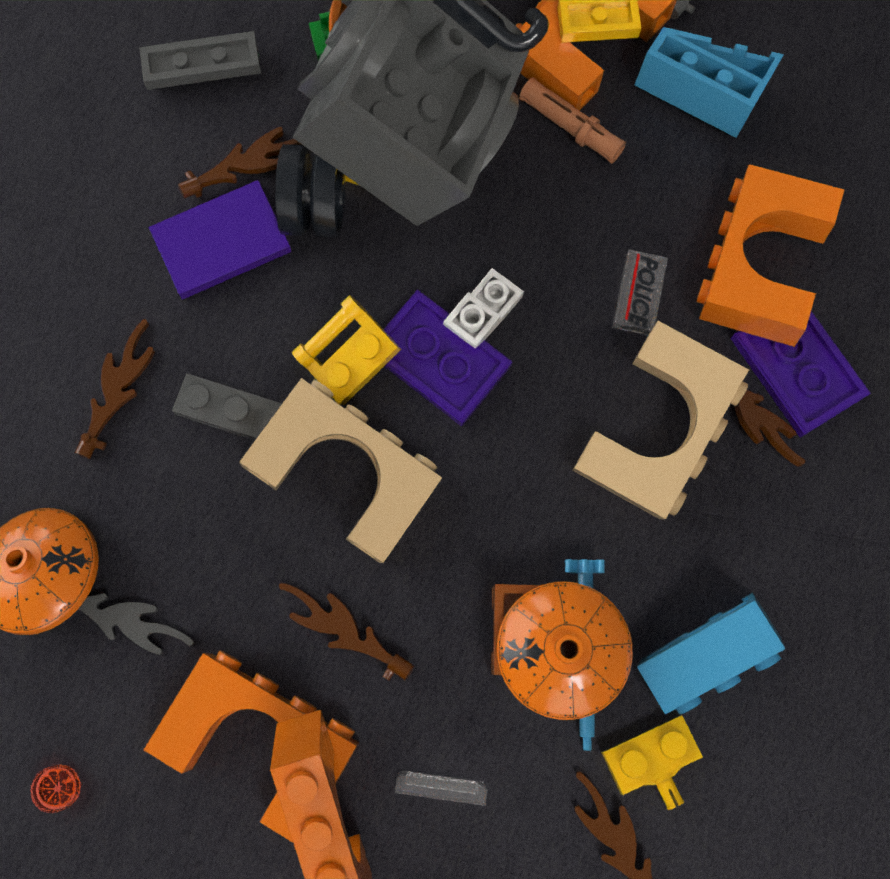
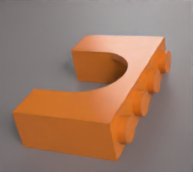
(566, 68)
(737, 293)
(210, 696)
(308, 795)

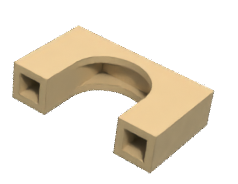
(708, 386)
(313, 417)

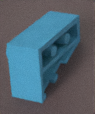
(706, 78)
(712, 656)

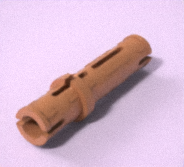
(584, 128)

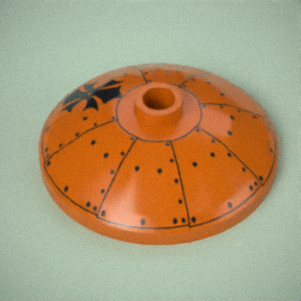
(54, 571)
(532, 655)

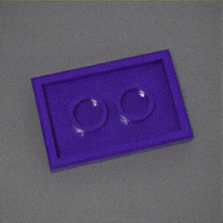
(219, 239)
(440, 362)
(804, 380)

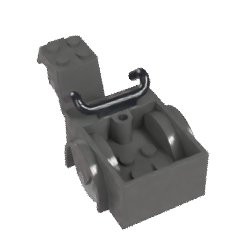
(416, 97)

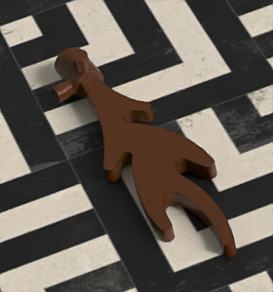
(251, 162)
(113, 383)
(756, 418)
(341, 622)
(618, 837)

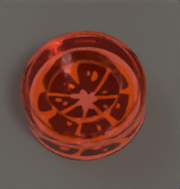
(55, 788)

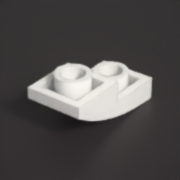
(483, 308)

